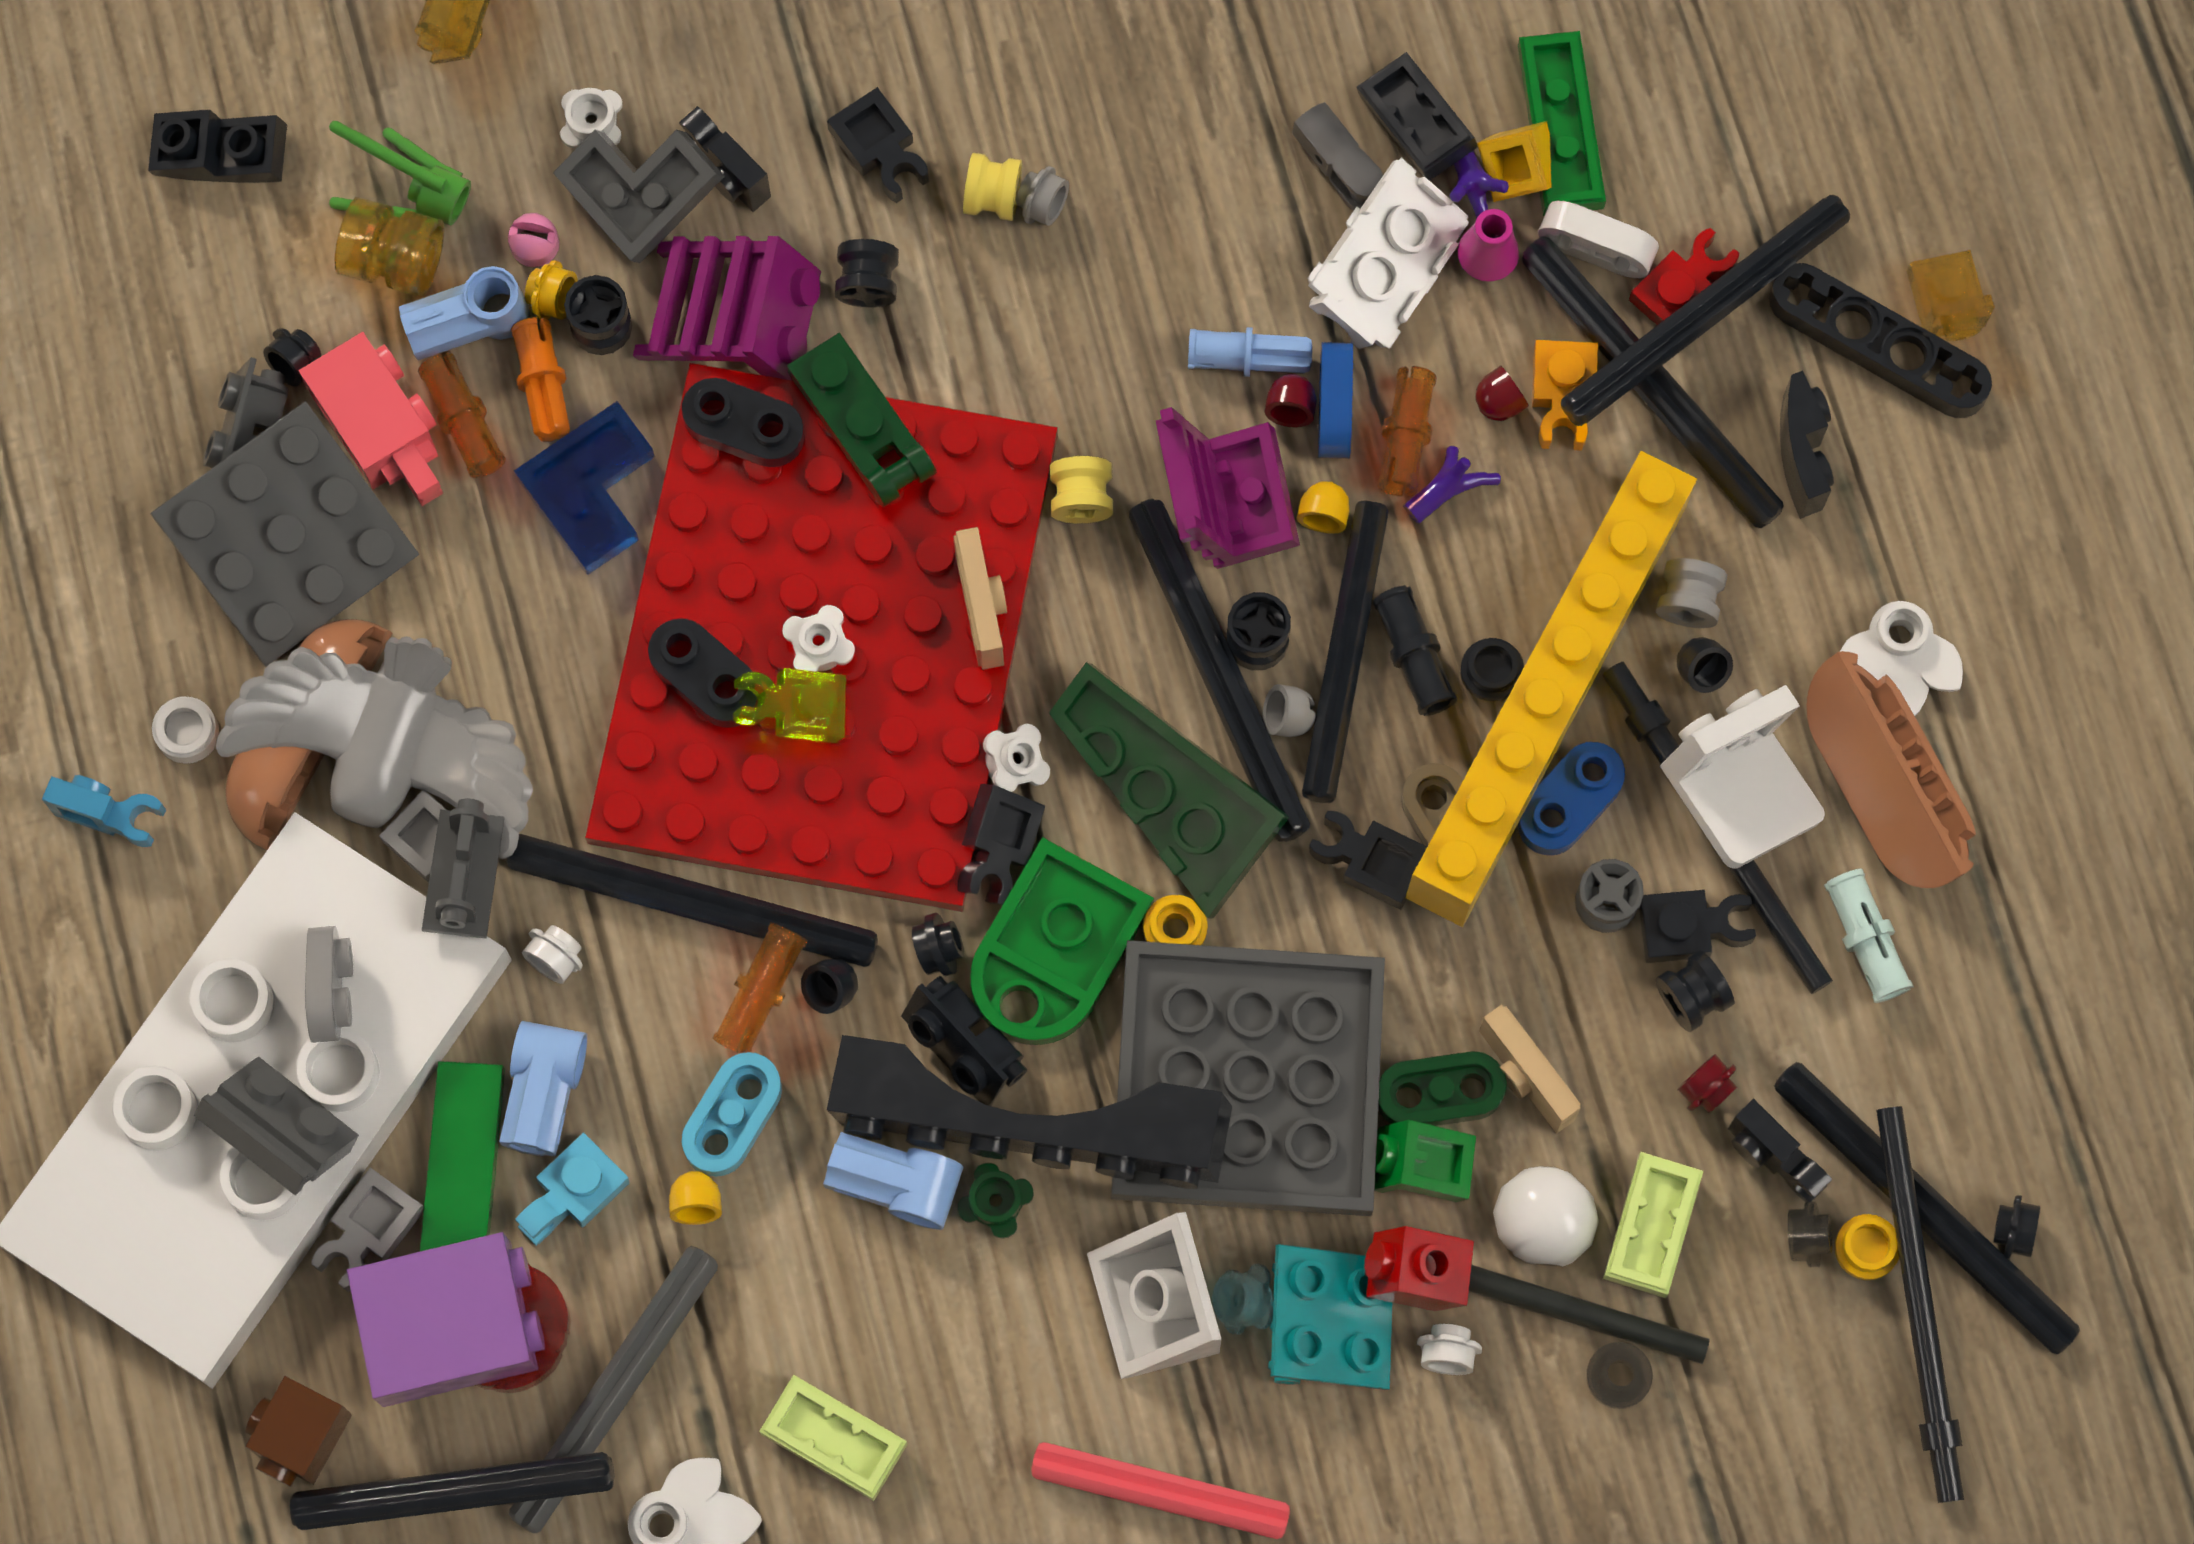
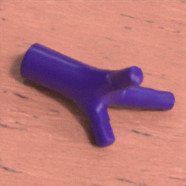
(1475, 183)
(1447, 484)

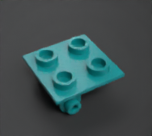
(1326, 1323)

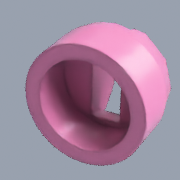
(530, 249)

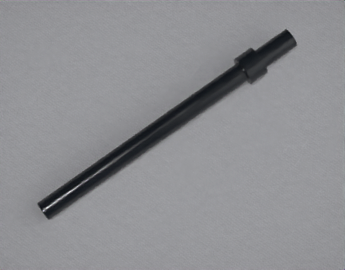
(1649, 724)
(1939, 1432)

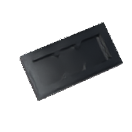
(1417, 116)

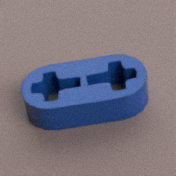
(1335, 400)

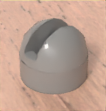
(1288, 711)

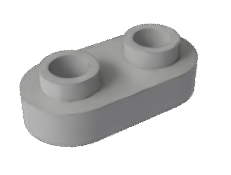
(326, 1001)

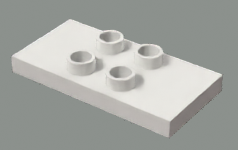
(156, 1209)

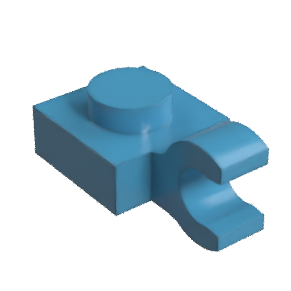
(89, 805)

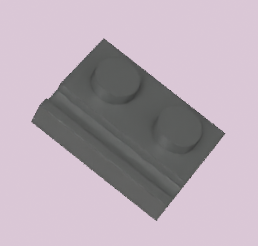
(276, 1125)

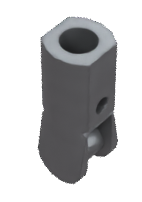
(1337, 154)

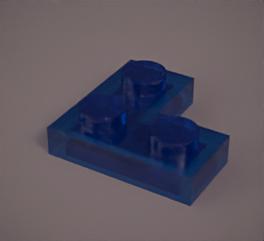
(572, 481)

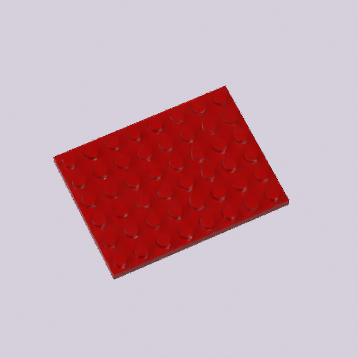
(765, 544)

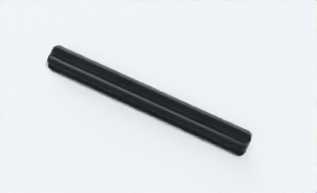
(1345, 652)
(452, 1491)

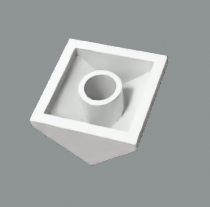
(1155, 1298)

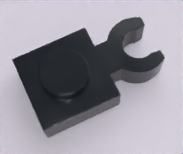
(876, 137)
(742, 174)
(1002, 834)
(1377, 862)
(1681, 924)
(1767, 1143)

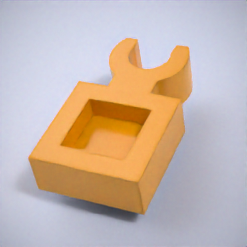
(1556, 372)

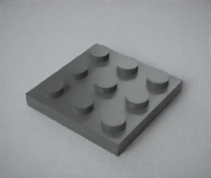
(284, 534)

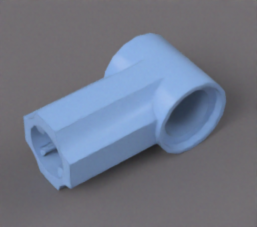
(458, 314)
(544, 1070)
(910, 1184)

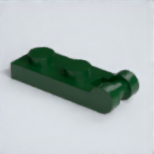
(860, 418)

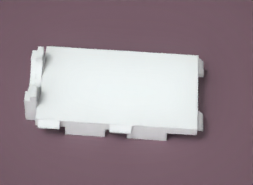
(1387, 257)

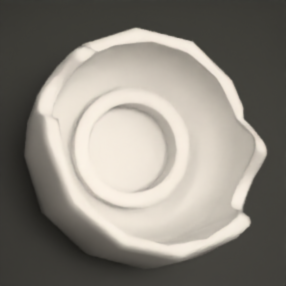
(1546, 1216)

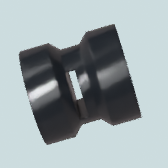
(594, 301)
(1259, 617)

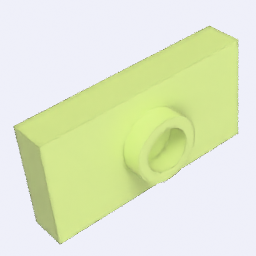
(1653, 1225)
(833, 1437)

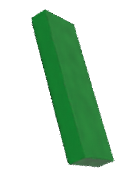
(1560, 94)
(462, 1153)

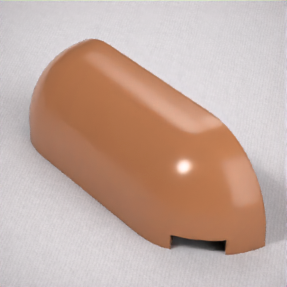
(1889, 773)
(270, 781)

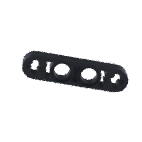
(1885, 331)

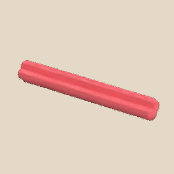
(1160, 1490)

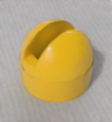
(1324, 508)
(694, 1199)

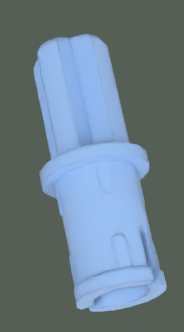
(1249, 351)

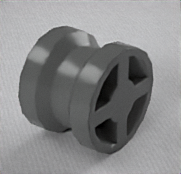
(1618, 885)

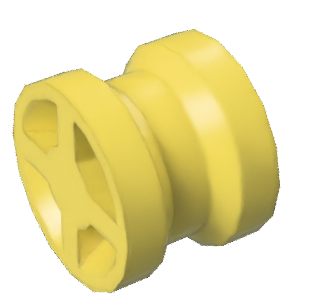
(992, 186)
(1081, 489)

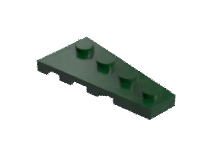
(1181, 797)

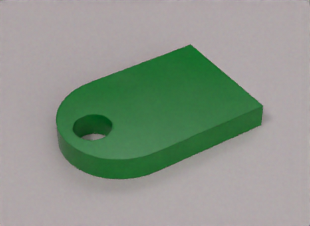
(1057, 941)

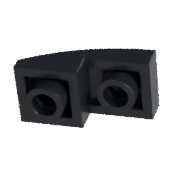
(217, 150)
(1802, 429)

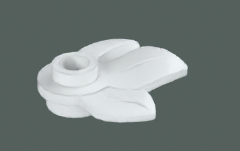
(1913, 666)
(697, 1508)

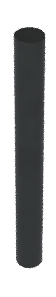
(1588, 1314)

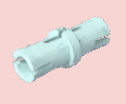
(1868, 935)

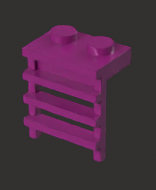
(761, 309)
(1227, 490)

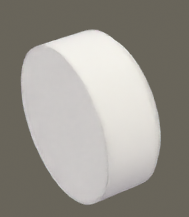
(185, 729)

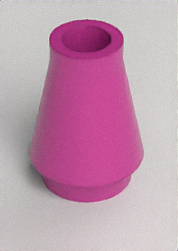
(1489, 247)

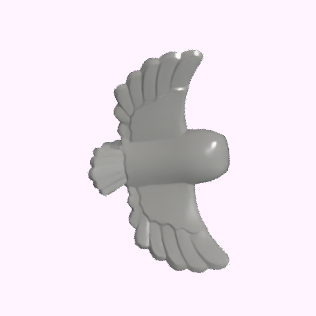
(384, 734)

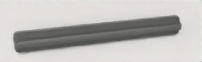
(624, 1373)

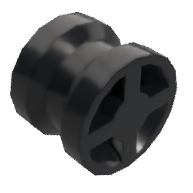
(866, 273)
(1695, 991)

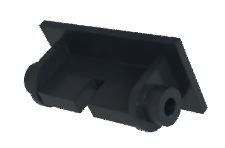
(942, 1020)

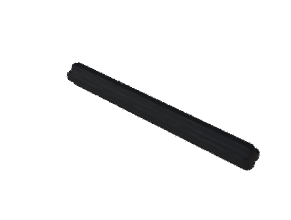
(1705, 310)
(1659, 389)
(1216, 664)
(689, 899)
(1936, 1214)

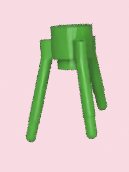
(434, 188)

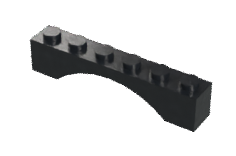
(1157, 1131)

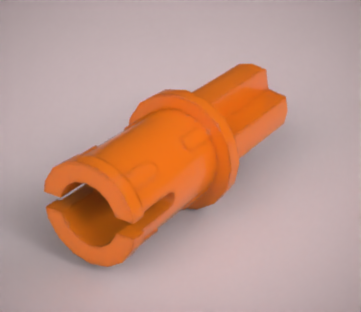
(541, 378)

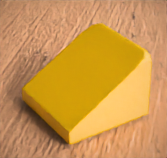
(1519, 158)

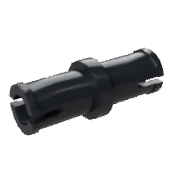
(1415, 650)

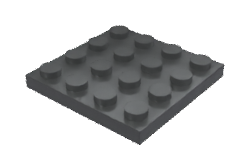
(1289, 1049)

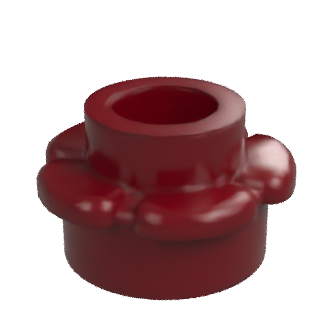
(1708, 1085)

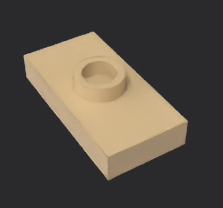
(982, 596)
(1528, 1069)

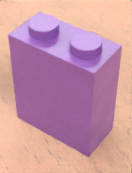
(445, 1319)

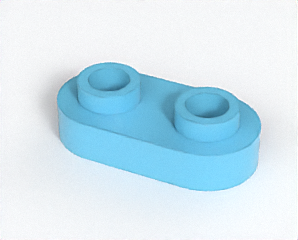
(729, 1115)

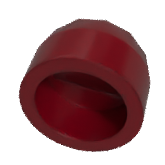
(1499, 396)
(1291, 401)

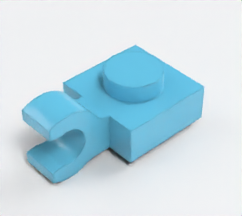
(577, 1185)

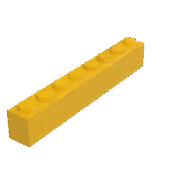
(1550, 689)

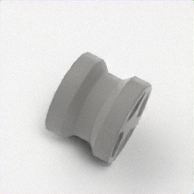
(1691, 593)

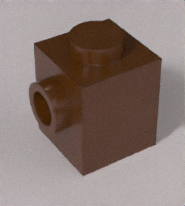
(295, 1432)

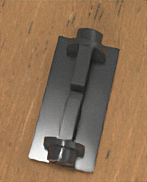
(249, 404)
(463, 871)

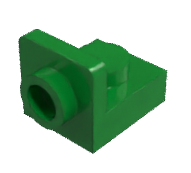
(1424, 1160)

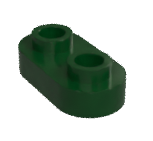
(1439, 1088)

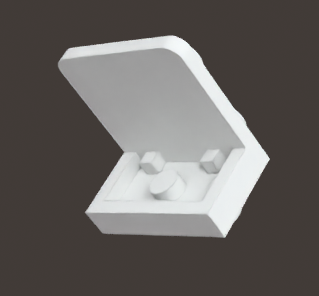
(1742, 779)

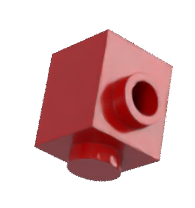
(1419, 1268)

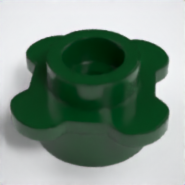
(991, 1182)

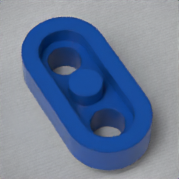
(1573, 797)

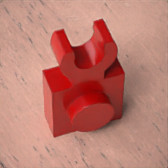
(1678, 281)

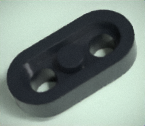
(740, 422)
(699, 671)

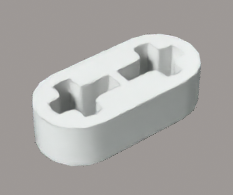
(1599, 239)

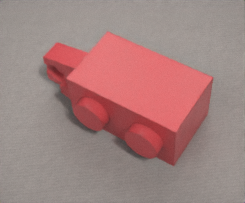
(374, 417)

